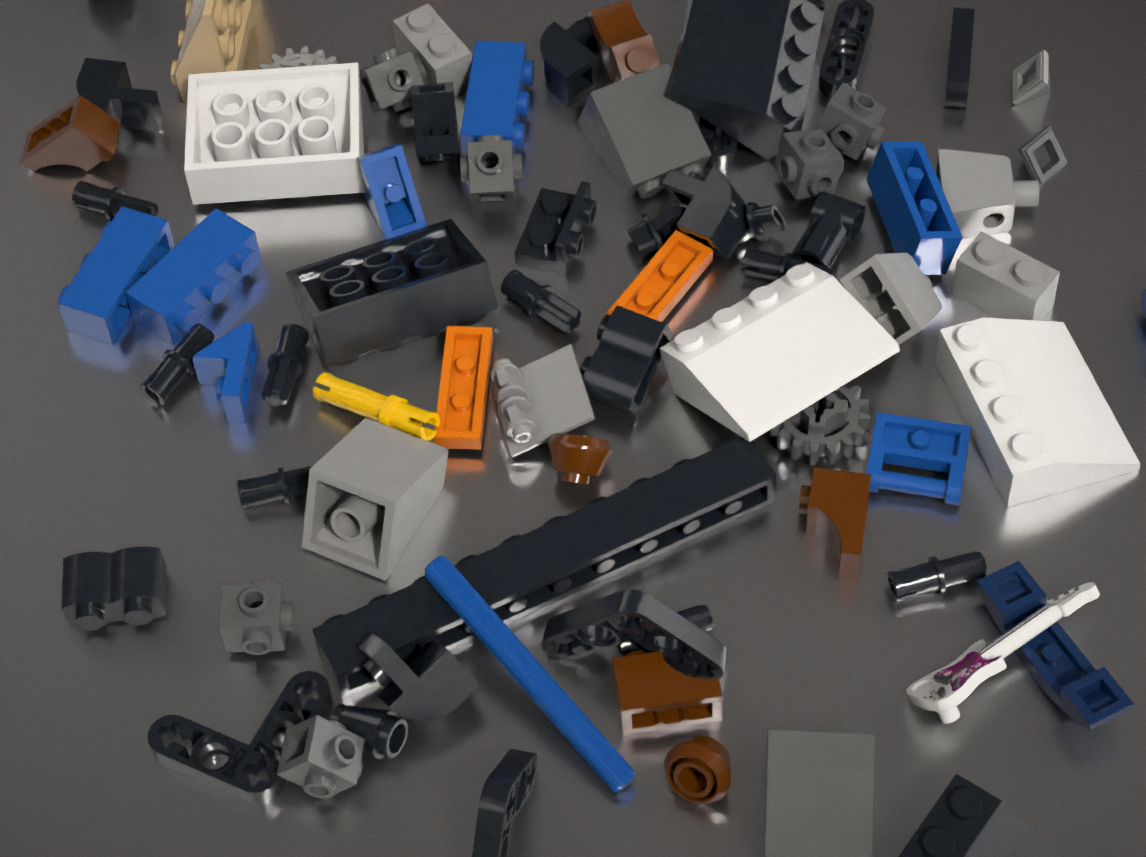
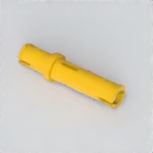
(387, 410)

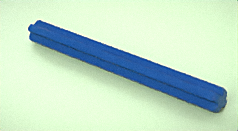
(530, 674)

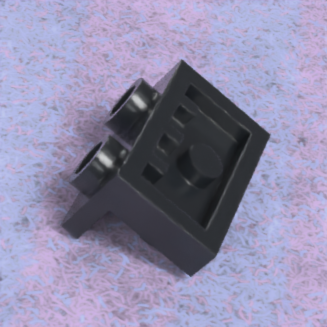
(556, 229)

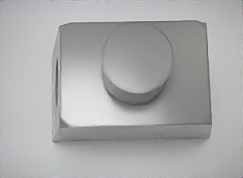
(982, 191)
(894, 293)

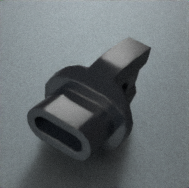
(762, 221)
(653, 234)

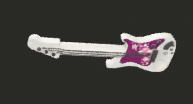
(952, 684)

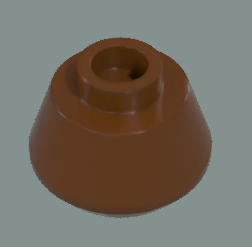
(578, 456)
(699, 769)

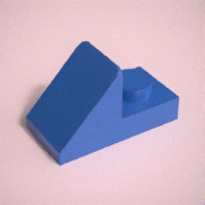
(391, 191)
(231, 367)

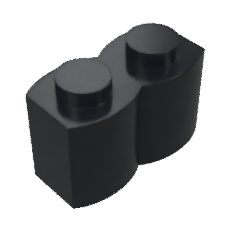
(625, 359)
(114, 587)

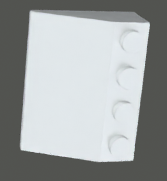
(274, 133)
(776, 352)
(1031, 407)

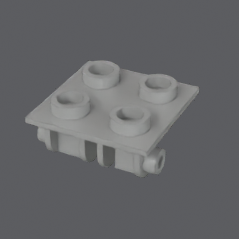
(540, 399)

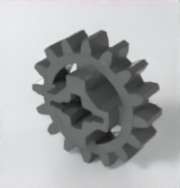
(840, 426)

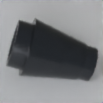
(381, 728)

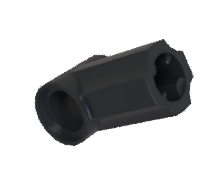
(829, 227)

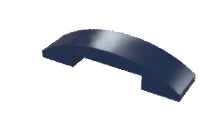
(1052, 657)

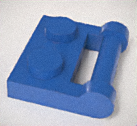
(922, 446)

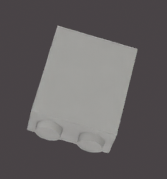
(371, 496)

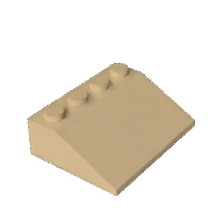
(211, 39)

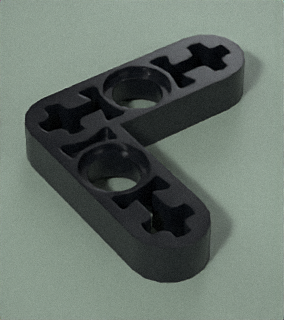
(638, 618)
(243, 758)
(501, 800)

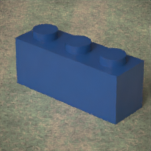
(497, 93)
(914, 206)
(127, 250)
(194, 276)

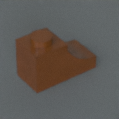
(622, 41)
(73, 136)
(837, 514)
(659, 697)

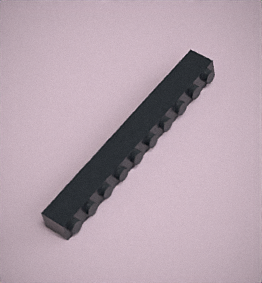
(557, 558)

